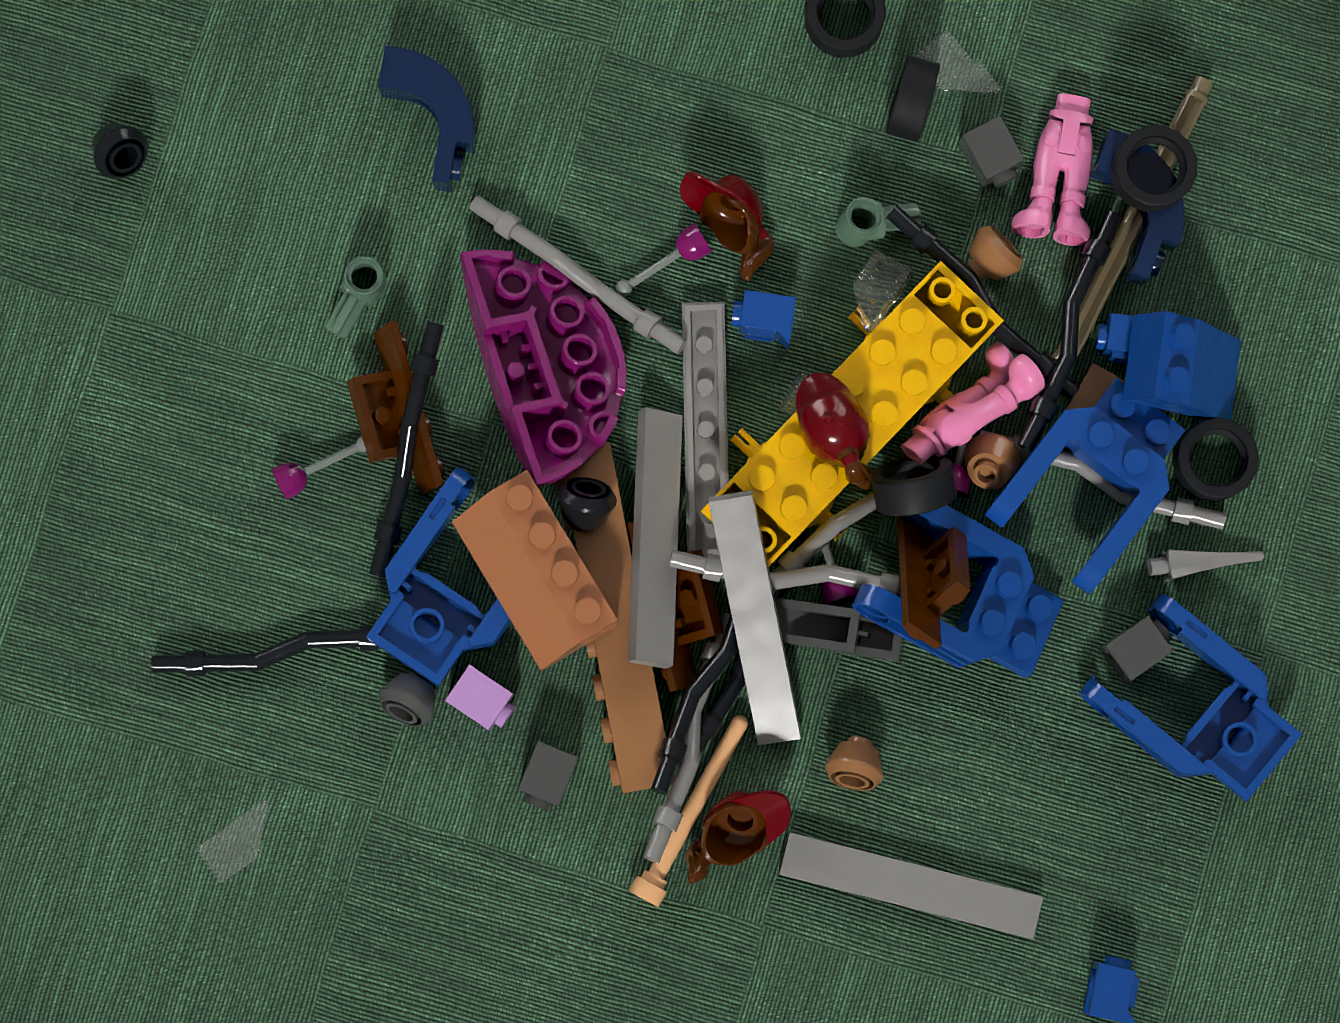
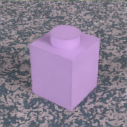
(481, 699)

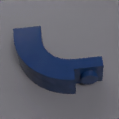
(424, 81)
(1160, 228)

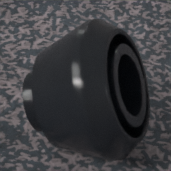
(119, 150)
(585, 503)

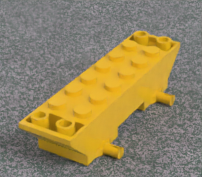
(892, 376)

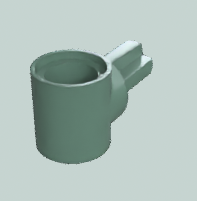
(875, 218)
(353, 298)

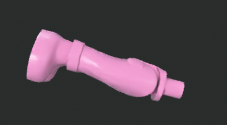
(1068, 148)
(968, 411)

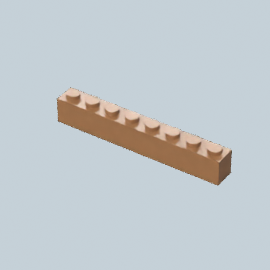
(627, 687)

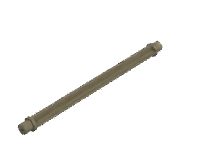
(1131, 225)

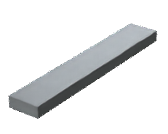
(704, 417)
(655, 538)
(755, 617)
(911, 885)

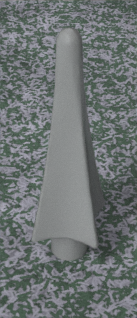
(1183, 562)

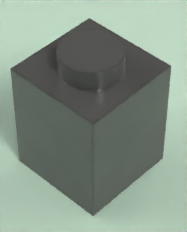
(992, 153)
(1138, 648)
(547, 776)

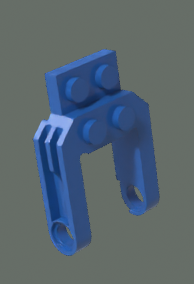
(1119, 443)
(1004, 615)
(426, 620)
(1234, 737)

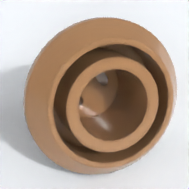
(993, 254)
(992, 460)
(855, 765)

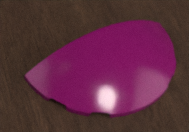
(547, 360)

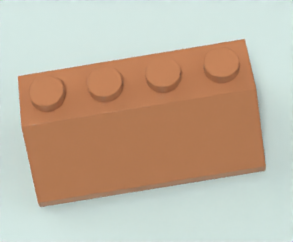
(534, 571)

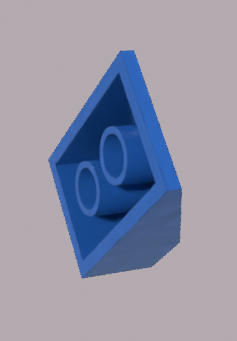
(1181, 365)

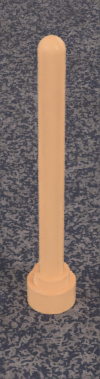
(652, 883)

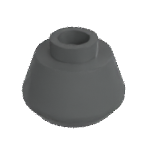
(408, 699)

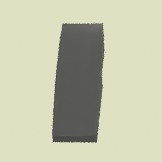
(836, 631)

